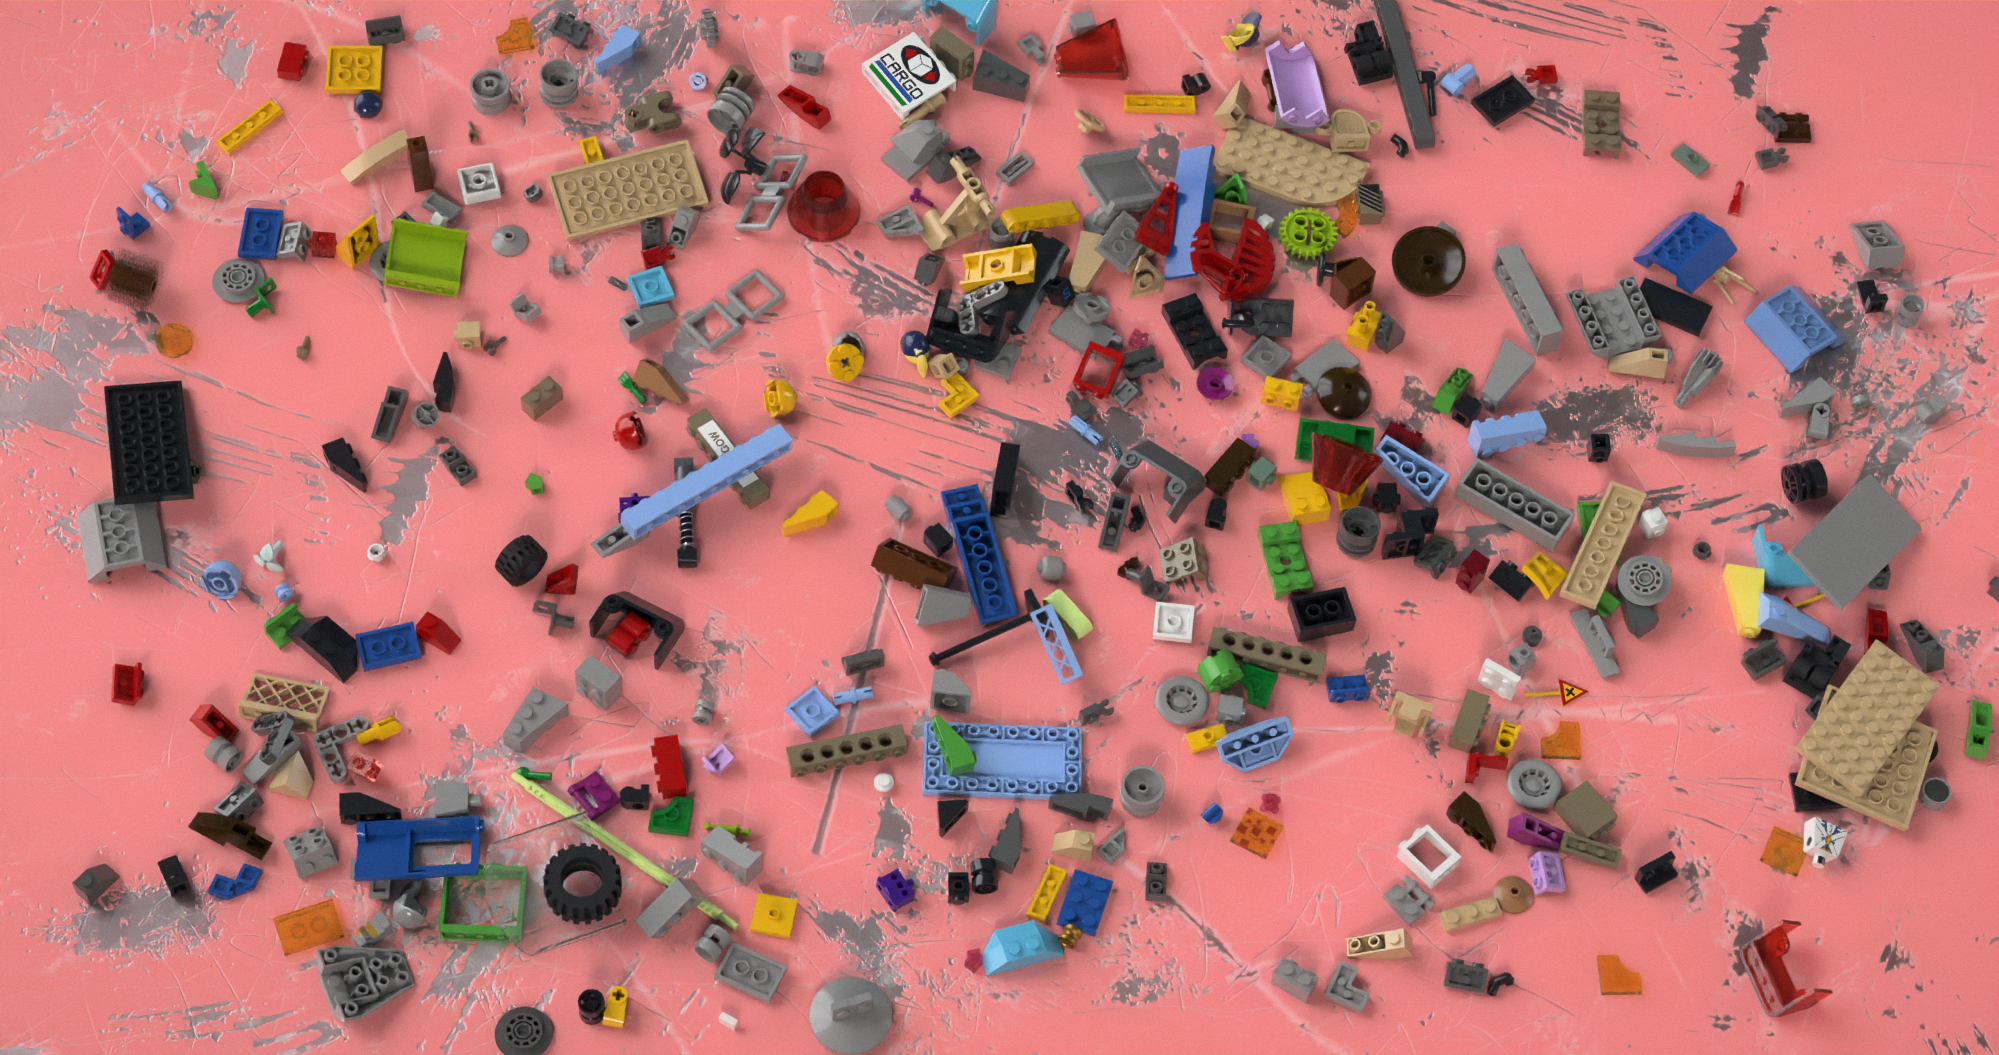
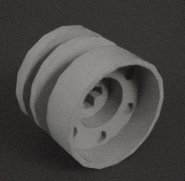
(558, 83)
(730, 110)

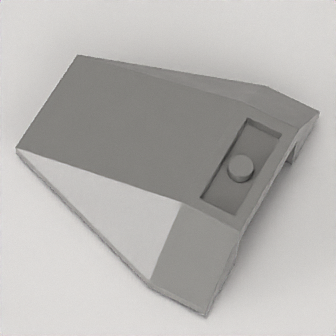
(361, 979)

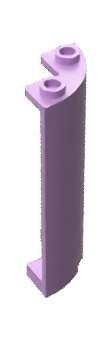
(1297, 85)

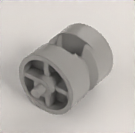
(425, 415)

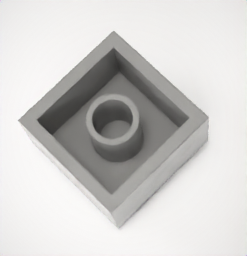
(598, 683)

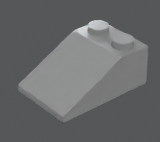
(1877, 244)

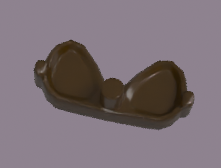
(1131, 563)

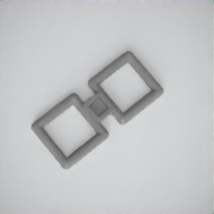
(772, 192)
(733, 310)

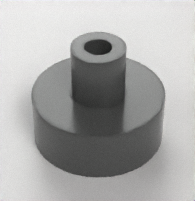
(1532, 636)

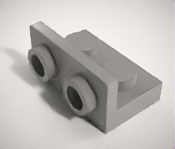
(294, 240)

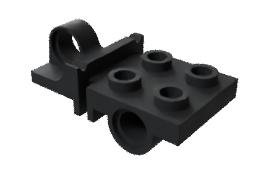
(1368, 56)
(1816, 666)

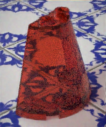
(1094, 54)

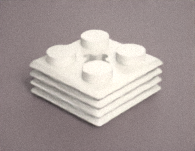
(483, 174)

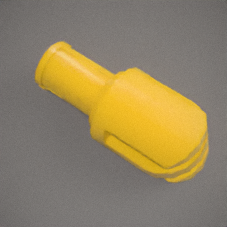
(380, 730)

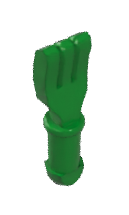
(626, 381)

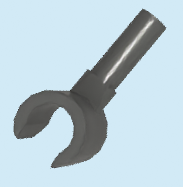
(488, 345)

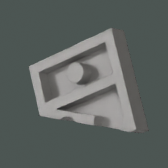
(900, 223)

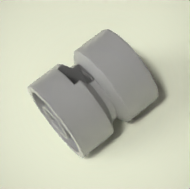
(999, 235)
(1909, 310)
(223, 754)
(710, 945)

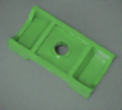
(1279, 543)

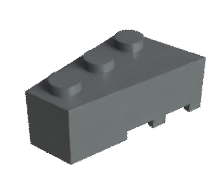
(1000, 78)

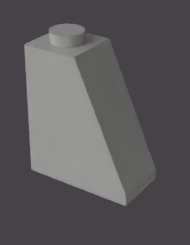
(941, 605)

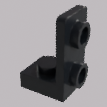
(1869, 296)
(174, 876)

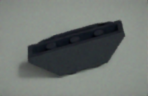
(327, 645)

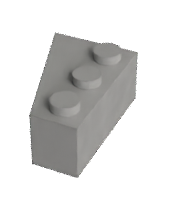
(732, 855)

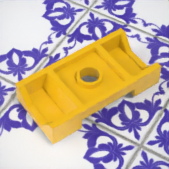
(1015, 263)

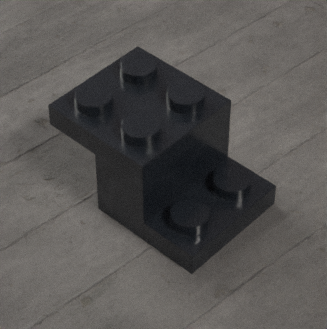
(1410, 533)

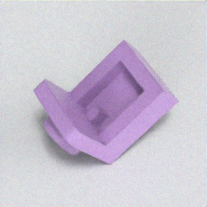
(719, 760)

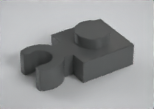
(1770, 159)

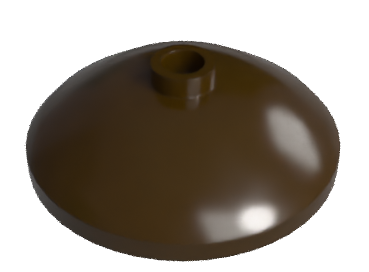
(1337, 399)

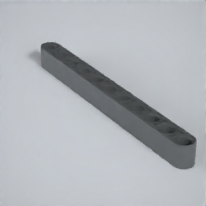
(1405, 74)

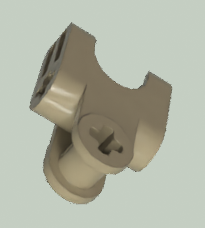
(649, 114)

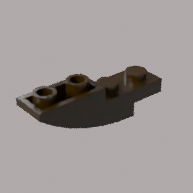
(227, 829)

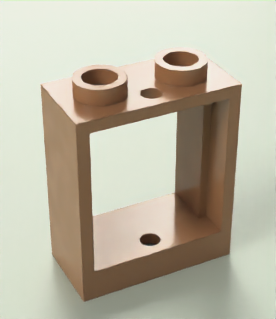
(1225, 234)

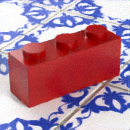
(669, 767)

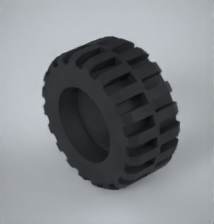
(582, 859)

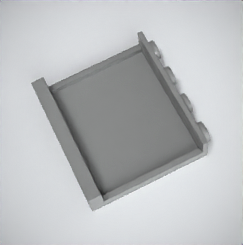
(1119, 181)

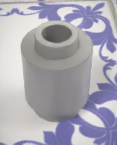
(898, 508)

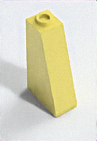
(1743, 591)

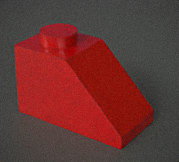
(437, 633)
(213, 722)

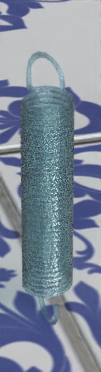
(1116, 450)

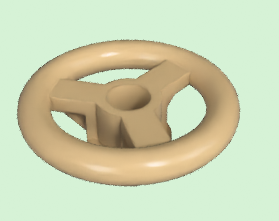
(1088, 122)

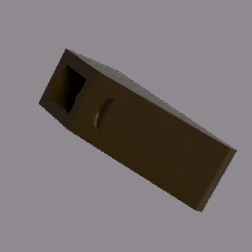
(1470, 817)

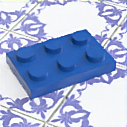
(260, 233)
(388, 646)
(1085, 902)

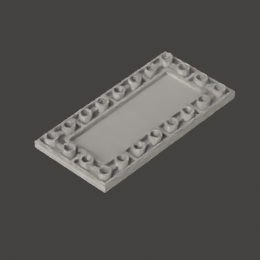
(1854, 542)

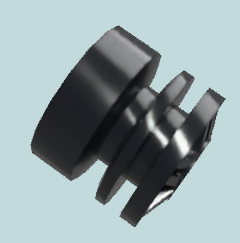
(1804, 481)

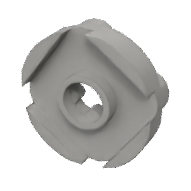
(1091, 308)

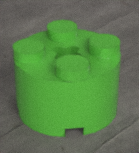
(1219, 672)

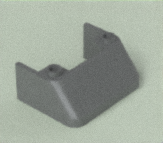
(1185, 478)

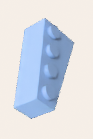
(1505, 433)

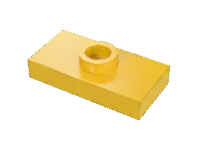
(1205, 738)

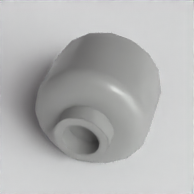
(1051, 568)

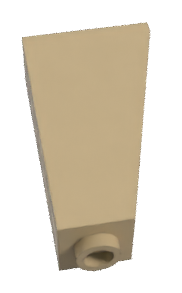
(1087, 263)

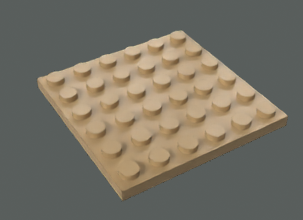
(1893, 789)

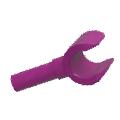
(915, 197)

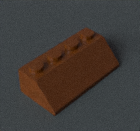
(912, 565)

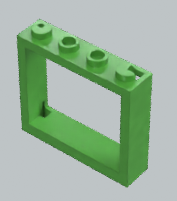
(461, 931)

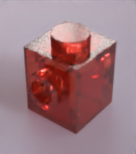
(323, 244)
(364, 766)

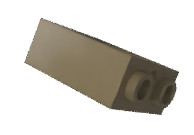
(953, 52)

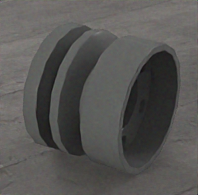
(1358, 531)

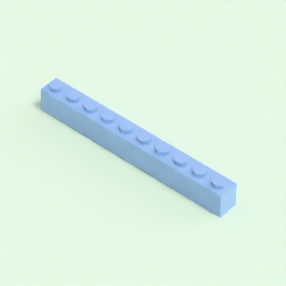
(706, 481)

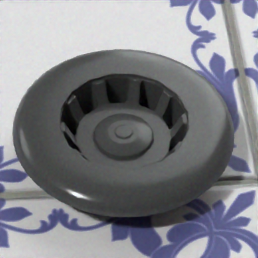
(523, 1030)

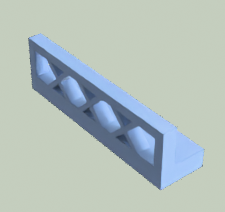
(1062, 641)

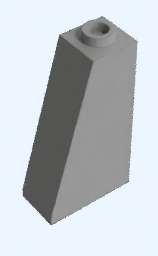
(1507, 373)

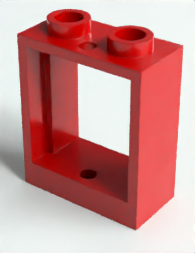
(1106, 353)

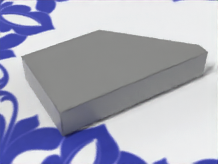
(1113, 847)

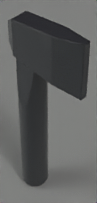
(1429, 77)

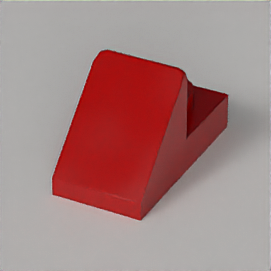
(563, 581)

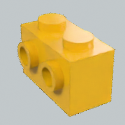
(1281, 393)

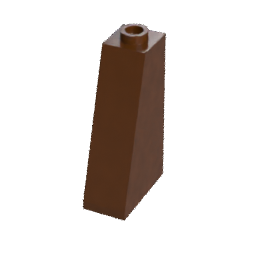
(419, 163)

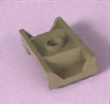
(1603, 109)

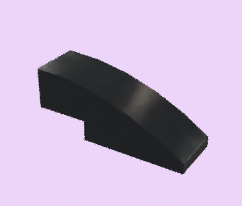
(444, 385)

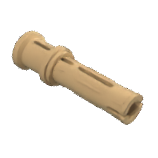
(927, 107)

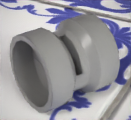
(702, 715)

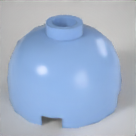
(222, 579)

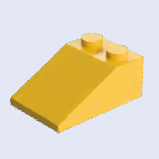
(359, 243)
(1304, 499)

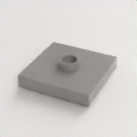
(1266, 357)

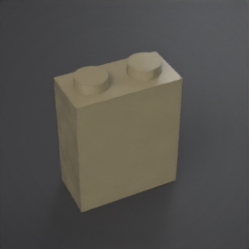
(1586, 812)

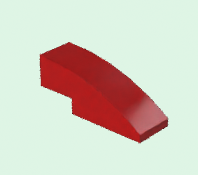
(805, 107)
(1875, 628)

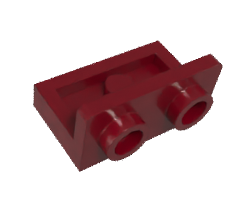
(1407, 438)

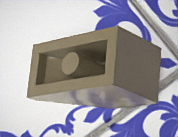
(736, 76)

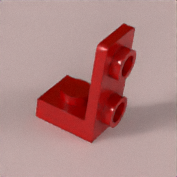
(1478, 760)

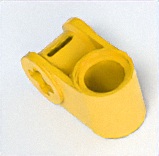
(1506, 736)
(616, 1010)

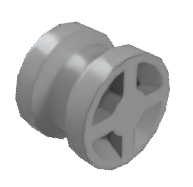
(556, 264)

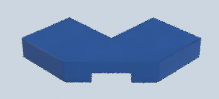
(228, 888)

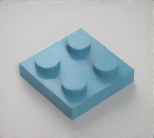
(650, 287)

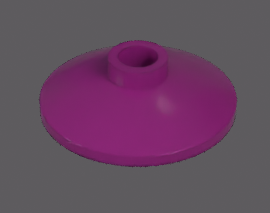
(1215, 377)

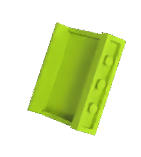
(424, 257)

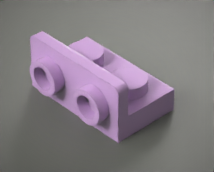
(1546, 872)

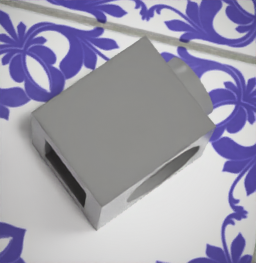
(1521, 659)

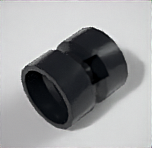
(984, 876)
(591, 1006)

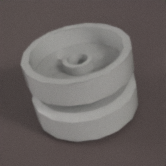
(490, 91)
(1142, 791)

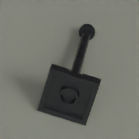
(1031, 605)

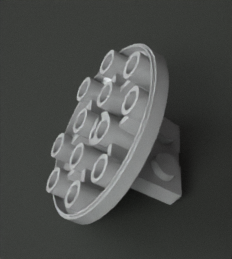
(850, 1016)

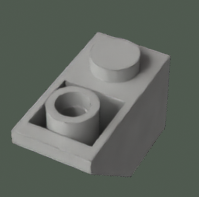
(683, 226)

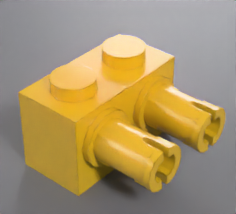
(1364, 326)

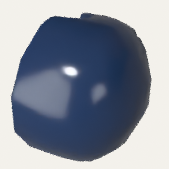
(367, 105)

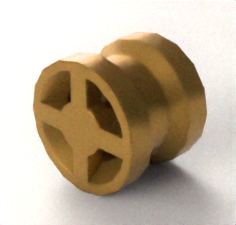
(1070, 936)

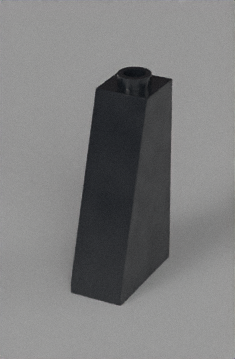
(1004, 480)

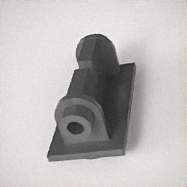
(1766, 116)

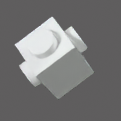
(1652, 523)

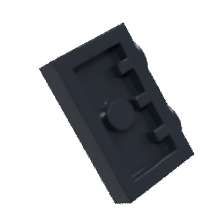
(1656, 873)

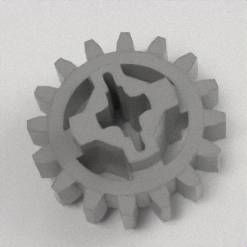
(708, 28)

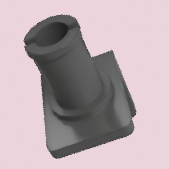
(1147, 583)
(556, 619)

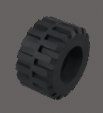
(521, 560)

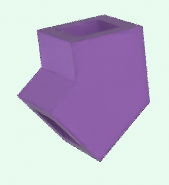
(1249, 439)

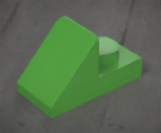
(203, 184)

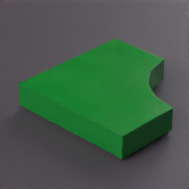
(1258, 684)
(674, 818)

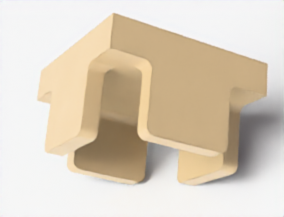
(1410, 714)

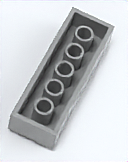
(1527, 299)
(1514, 504)

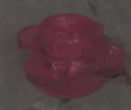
(1274, 799)

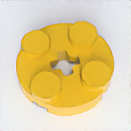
(853, 367)

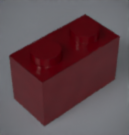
(1472, 571)

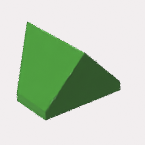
(1232, 191)

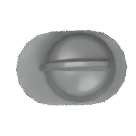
(1098, 221)

